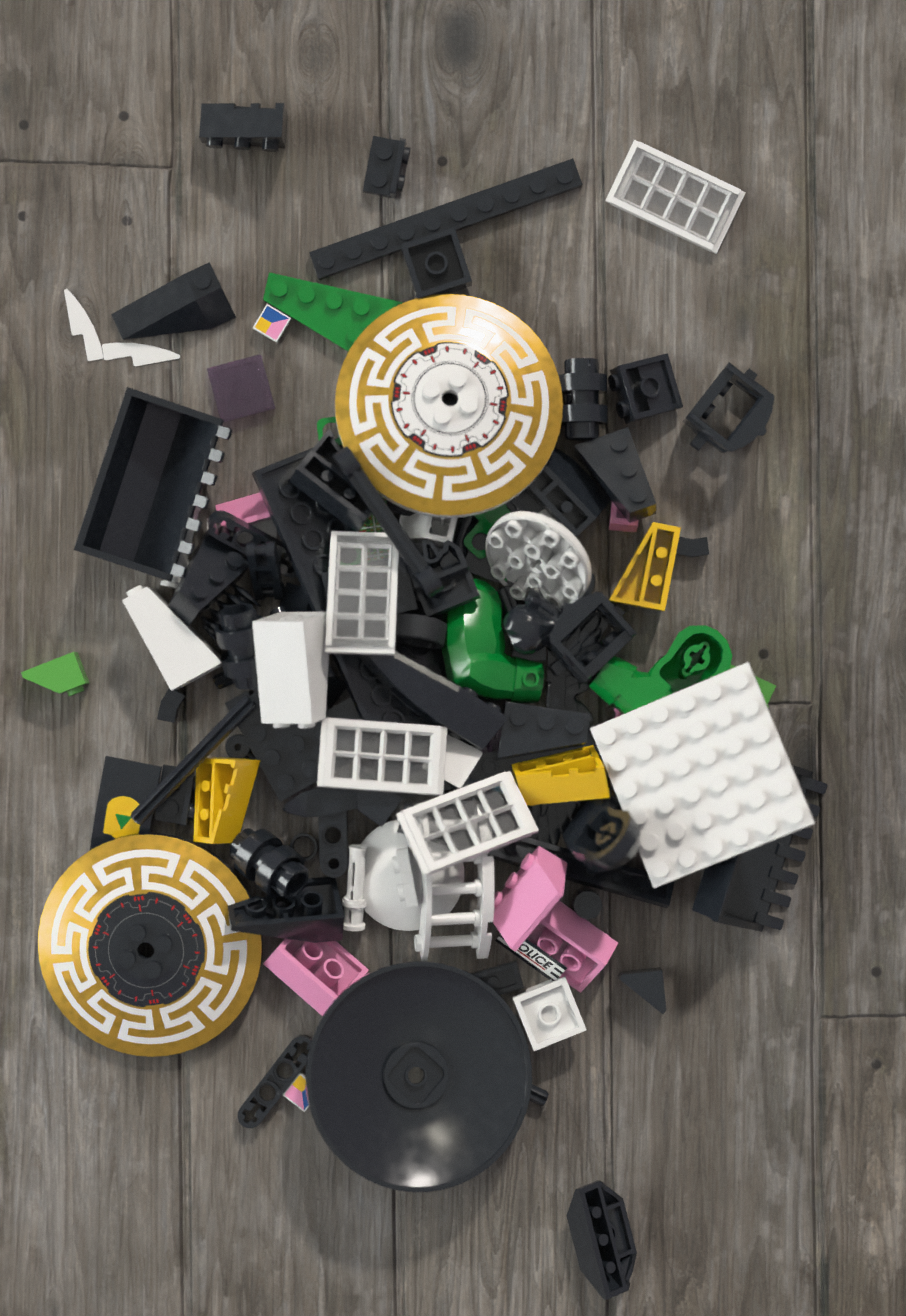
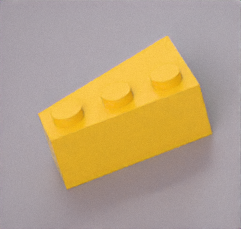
(650, 570)
(562, 777)
(222, 798)

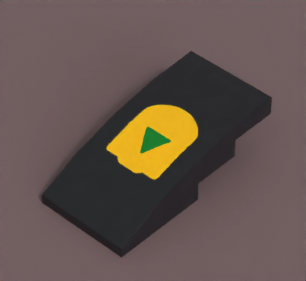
(121, 790)

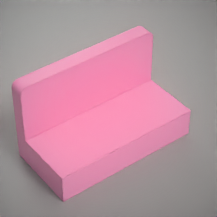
(248, 508)

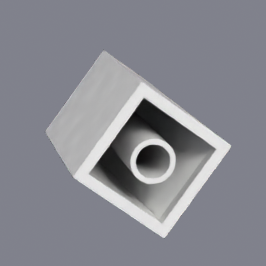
(174, 646)
(292, 668)

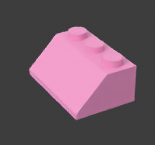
(528, 896)
(574, 944)
(315, 970)

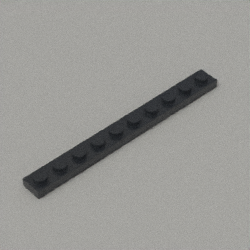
(457, 213)
(621, 881)

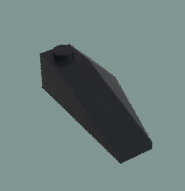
(182, 305)
(309, 917)

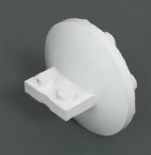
(538, 553)
(395, 880)

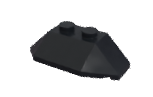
(602, 1238)

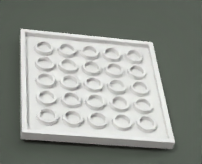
(702, 775)

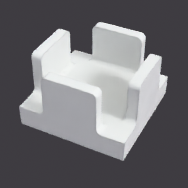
(549, 1013)

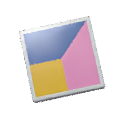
(272, 323)
(297, 1092)

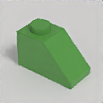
(60, 674)

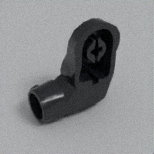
(603, 834)

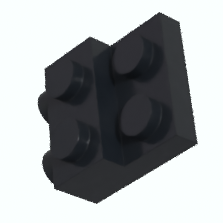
(645, 388)

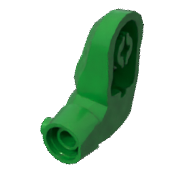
(476, 653)
(692, 658)

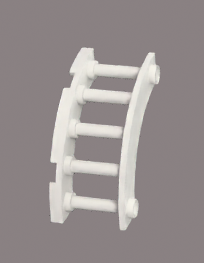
(481, 887)

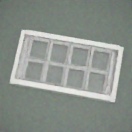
(675, 196)
(362, 594)
(382, 756)
(467, 823)

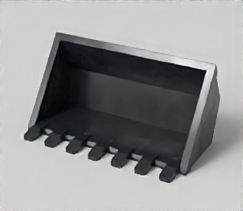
(151, 485)
(745, 885)

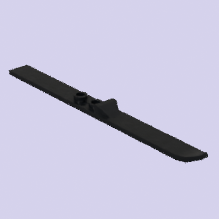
(328, 801)

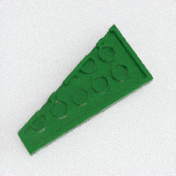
(325, 309)

